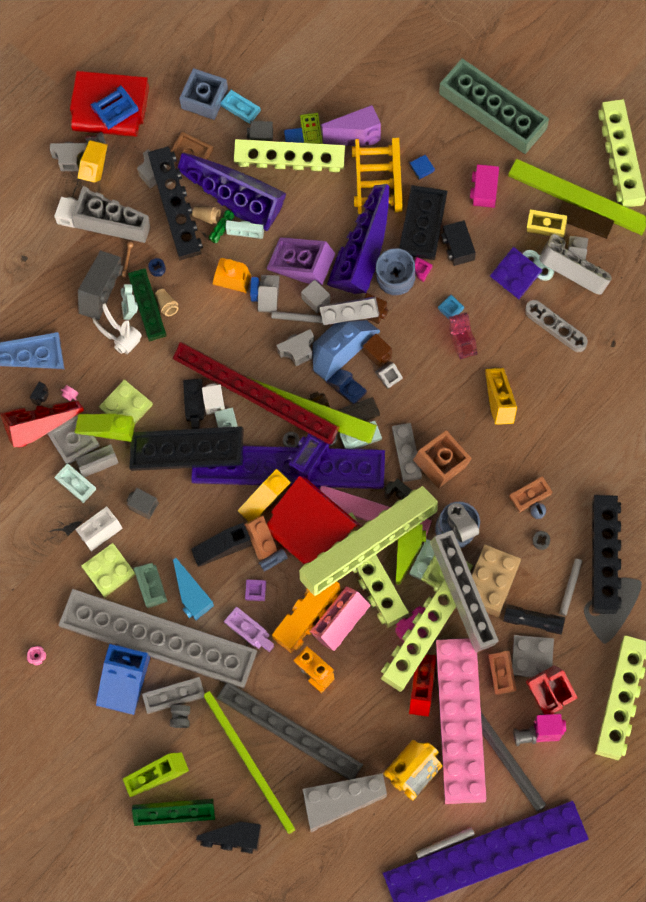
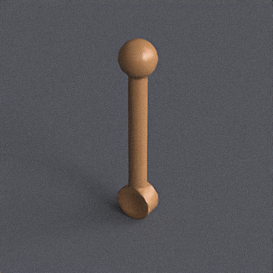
(129, 245)

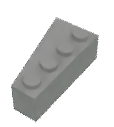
(109, 217)
(341, 798)

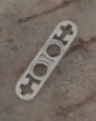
(558, 323)

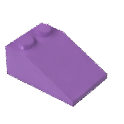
(357, 125)
(302, 259)

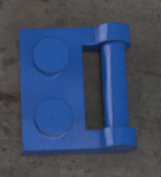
(118, 110)

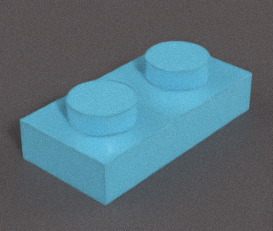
(240, 106)

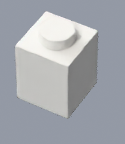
(65, 211)
(213, 398)

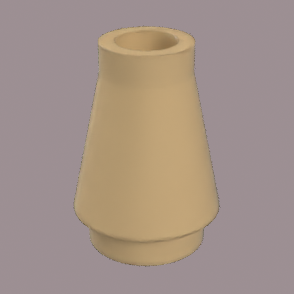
(207, 214)
(166, 302)

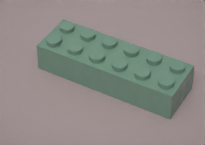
(493, 106)

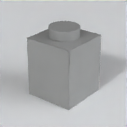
(315, 296)

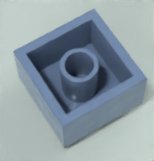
(203, 94)

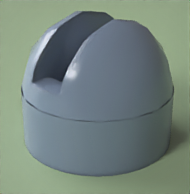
(534, 511)

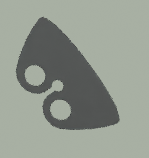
(607, 625)

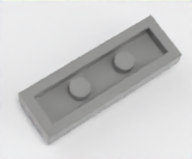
(349, 310)
(406, 452)
(173, 695)

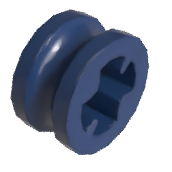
(160, 271)

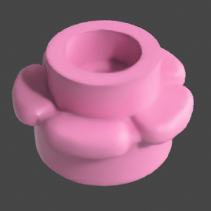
(69, 393)
(31, 655)

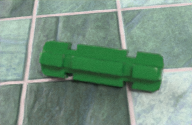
(220, 227)

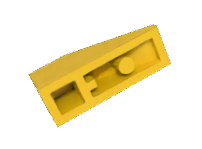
(500, 396)
(264, 495)

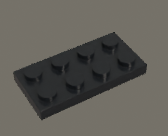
(423, 221)

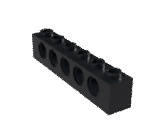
(157, 160)
(600, 603)

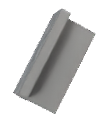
(97, 461)

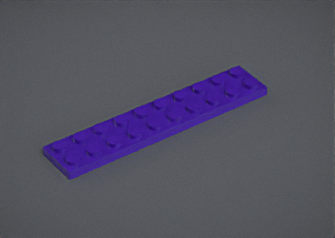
(336, 470)
(487, 855)

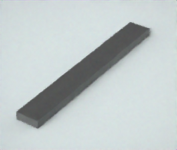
(289, 731)

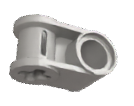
(461, 522)

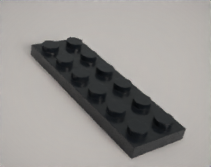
(187, 448)

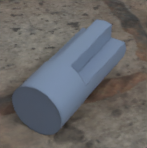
(273, 560)

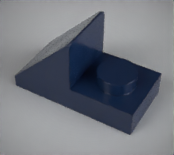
(346, 386)

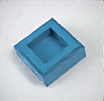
(450, 307)

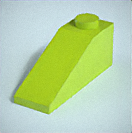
(106, 426)
(408, 549)
(156, 773)

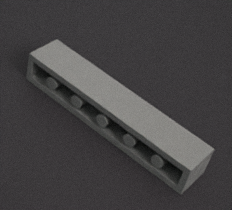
(464, 591)

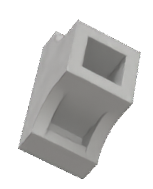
(68, 154)
(146, 173)
(297, 347)

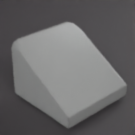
(389, 374)

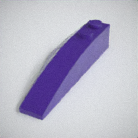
(240, 193)
(358, 259)

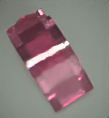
(462, 336)

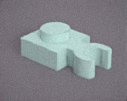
(129, 306)

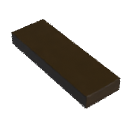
(586, 219)

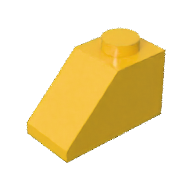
(92, 161)

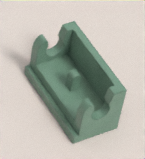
(150, 585)

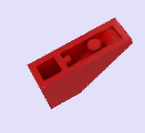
(423, 686)

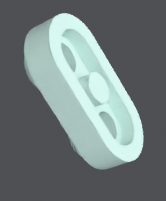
(530, 253)

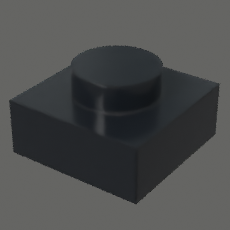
(39, 394)

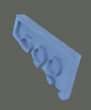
(33, 352)

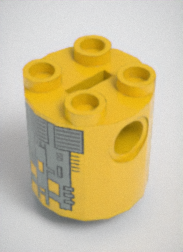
(413, 768)

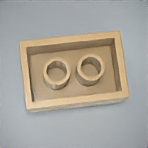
(494, 577)

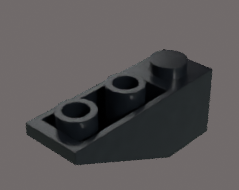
(222, 545)
(237, 835)

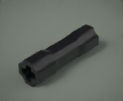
(547, 622)

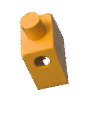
(232, 275)

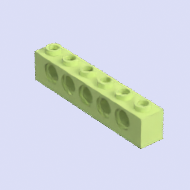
(617, 111)
(243, 147)
(379, 576)
(399, 679)
(605, 746)

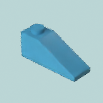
(192, 595)

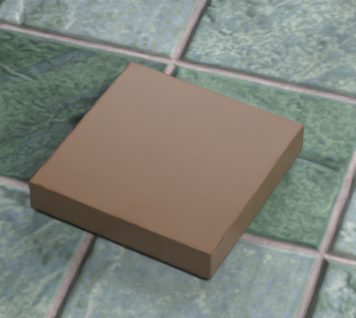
(192, 146)

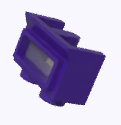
(307, 455)

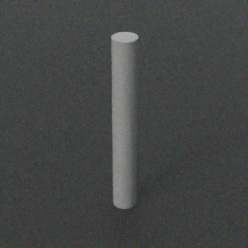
(296, 317)
(570, 587)
(445, 843)

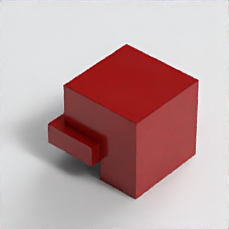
(551, 690)

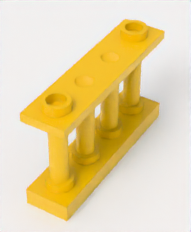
(393, 166)

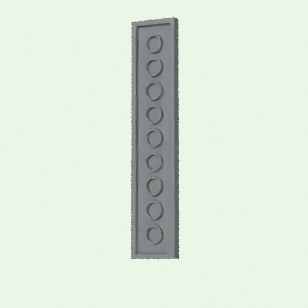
(158, 638)

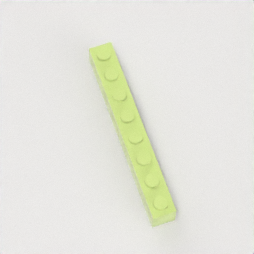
(368, 540)

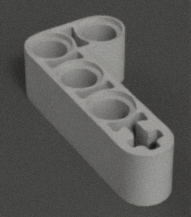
(573, 266)

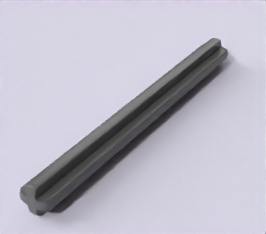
(511, 765)

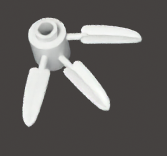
(128, 336)

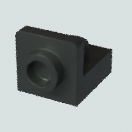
(397, 486)

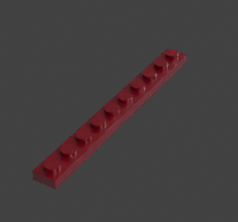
(256, 393)

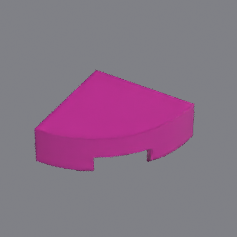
(422, 268)

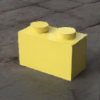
(546, 223)

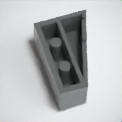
(98, 284)

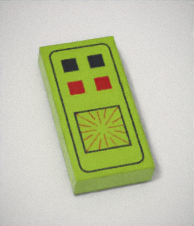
(311, 128)

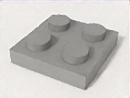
(71, 444)
(531, 655)

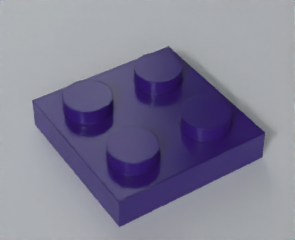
(516, 273)

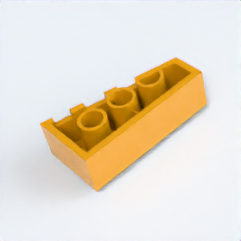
(306, 614)

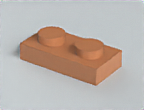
(530, 494)
(261, 537)
(502, 672)

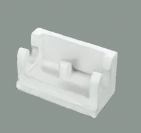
(99, 528)

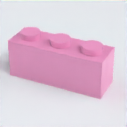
(340, 618)

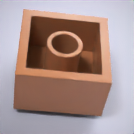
(442, 459)

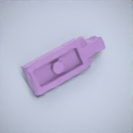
(248, 629)

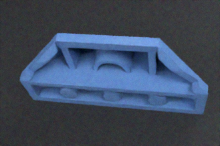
(339, 345)

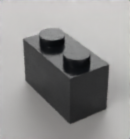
(458, 243)

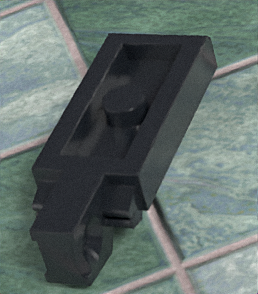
(194, 402)

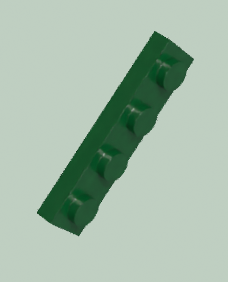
(147, 304)
(173, 812)

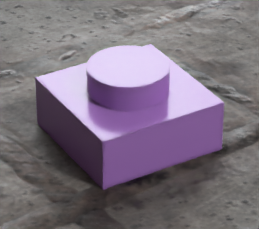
(255, 590)

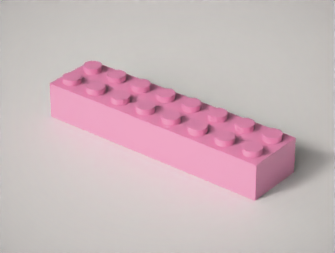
(460, 722)

